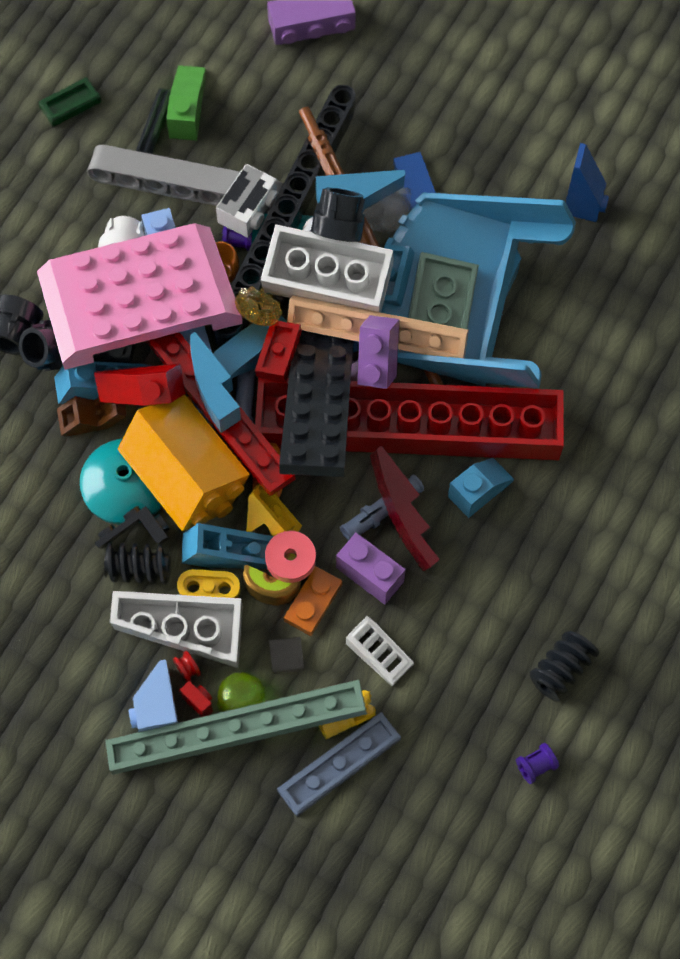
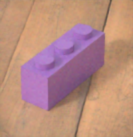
(309, 19)

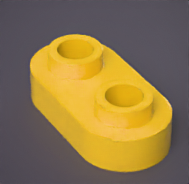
(209, 583)

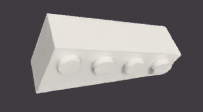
(184, 622)

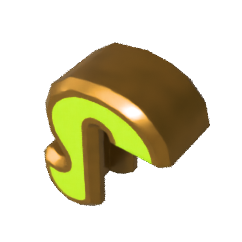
(268, 588)

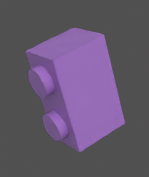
(378, 351)
(370, 568)

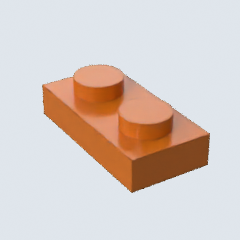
(313, 601)

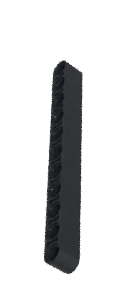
(334, 121)

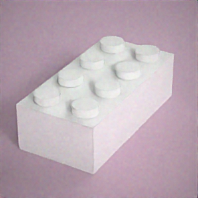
(326, 269)

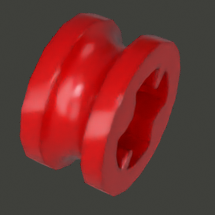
(186, 666)

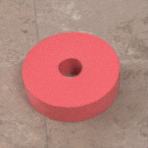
(290, 570)

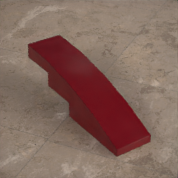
(397, 497)

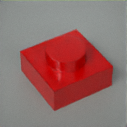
(197, 699)

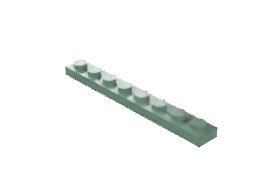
(235, 727)

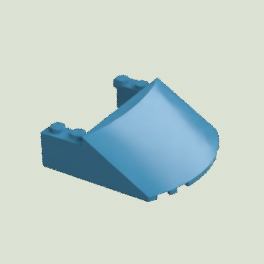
(481, 233)

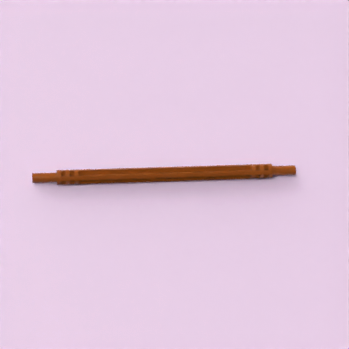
(332, 167)

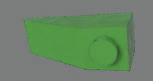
(186, 103)

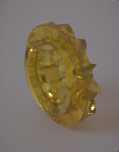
(247, 306)

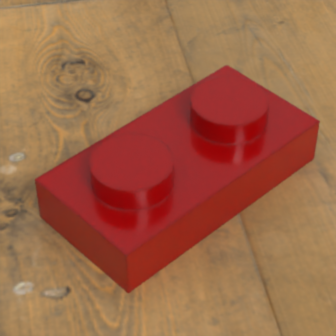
(278, 351)

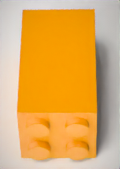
(183, 462)

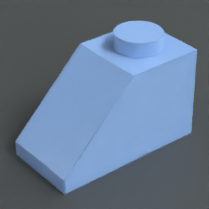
(154, 701)

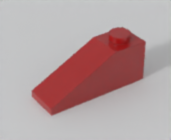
(141, 385)

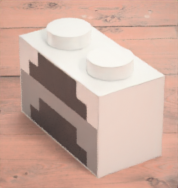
(247, 201)

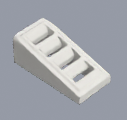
(361, 650)

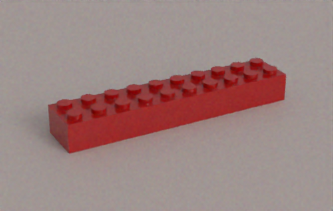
(437, 419)

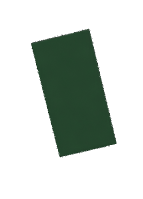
(69, 101)

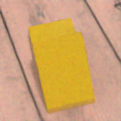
(269, 511)

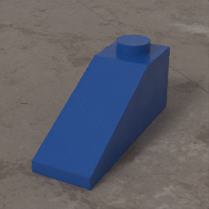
(586, 187)

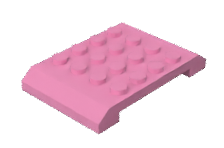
(136, 292)

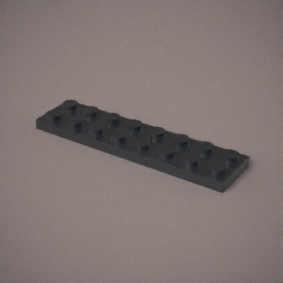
(317, 407)

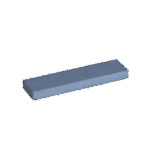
(339, 764)

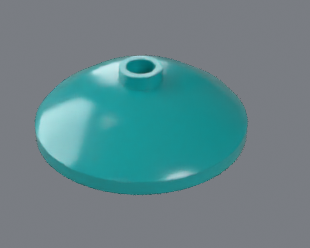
(108, 493)

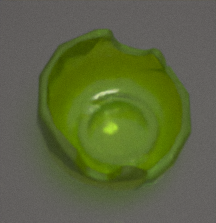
(239, 691)

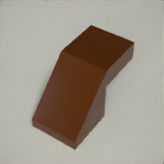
(88, 415)

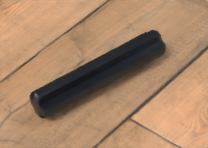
(154, 122)

